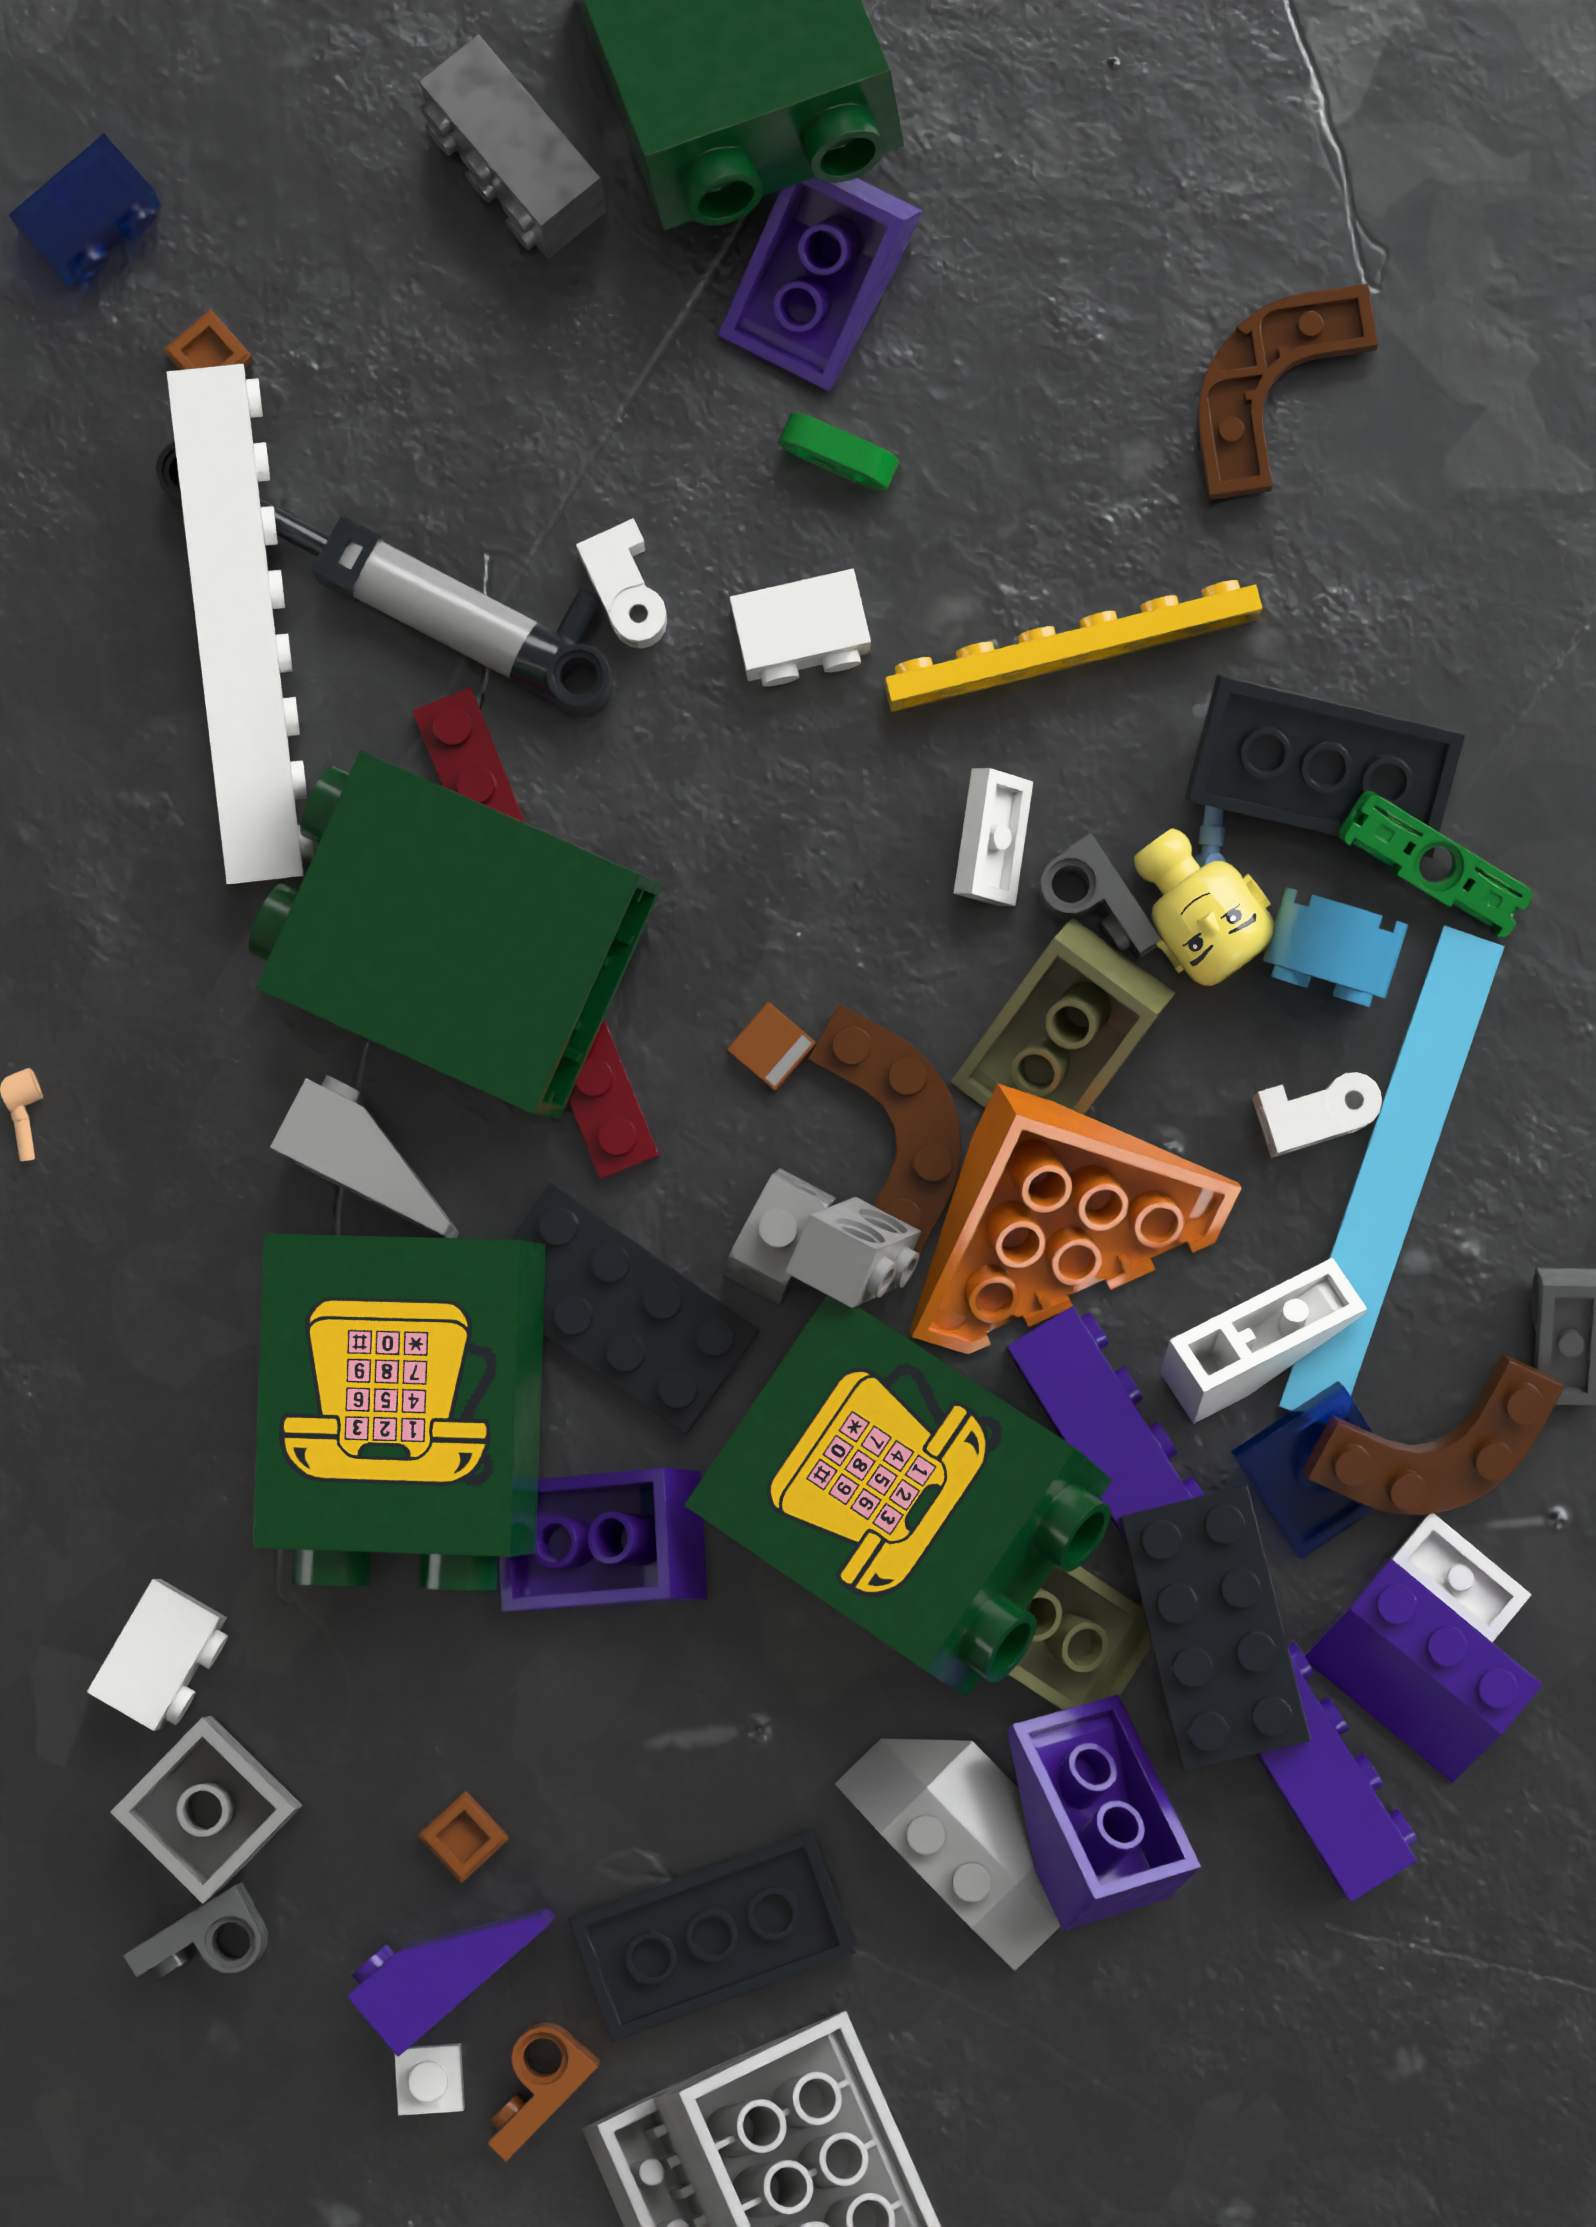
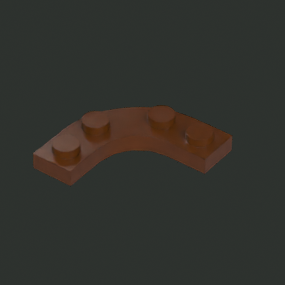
(1254, 358)
(916, 1106)
(1453, 1468)

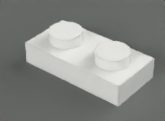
(993, 837)
(1461, 1576)

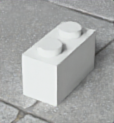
(801, 627)
(159, 1656)

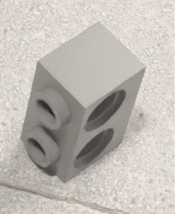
(855, 1252)

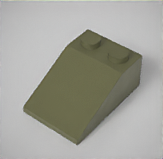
(1066, 1024)
(1083, 1641)

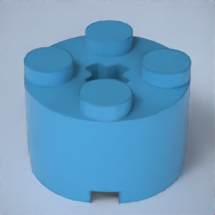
(1335, 946)

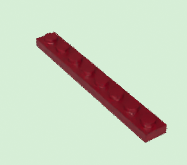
(602, 1094)

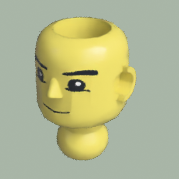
(1207, 915)

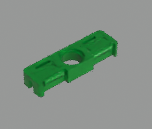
(1403, 839)

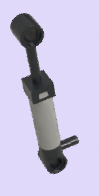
(369, 570)

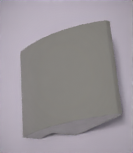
(765, 2143)

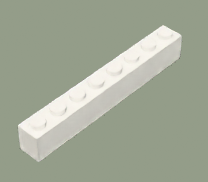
(236, 622)

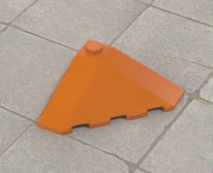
(1052, 1210)

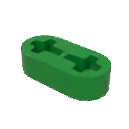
(838, 451)

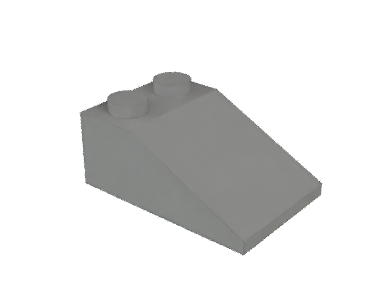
(346, 1145)

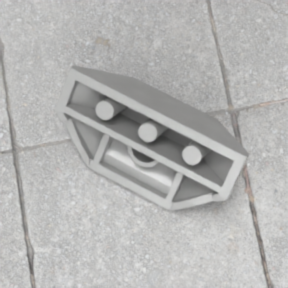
(961, 1833)

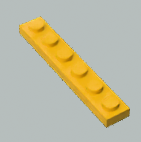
(1098, 638)

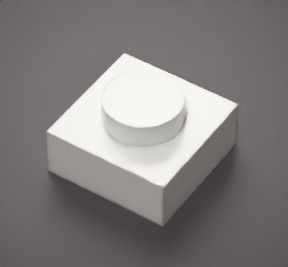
(430, 2079)

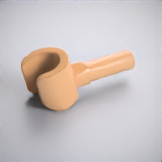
(17, 1092)

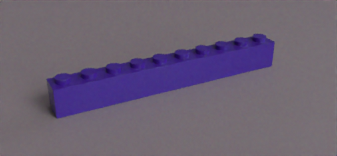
(1316, 1778)

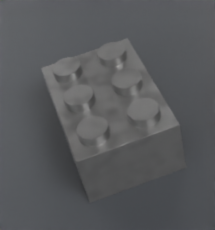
(511, 148)

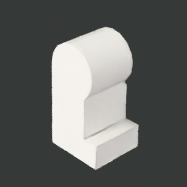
(631, 607)
(1338, 1110)

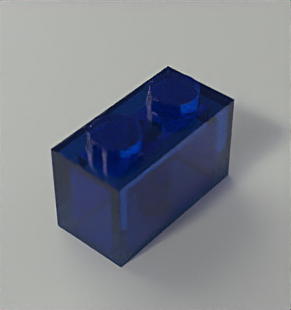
(86, 211)

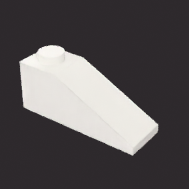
(1258, 1339)

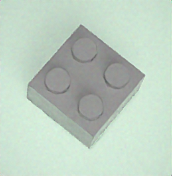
(206, 1809)

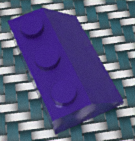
(1422, 1670)

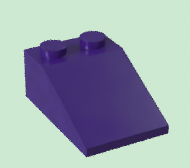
(818, 275)
(610, 1543)
(1097, 1814)
(429, 1977)

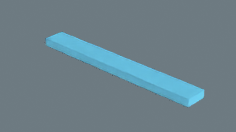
(1401, 1150)

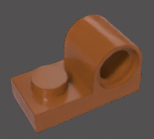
(522, 2118)

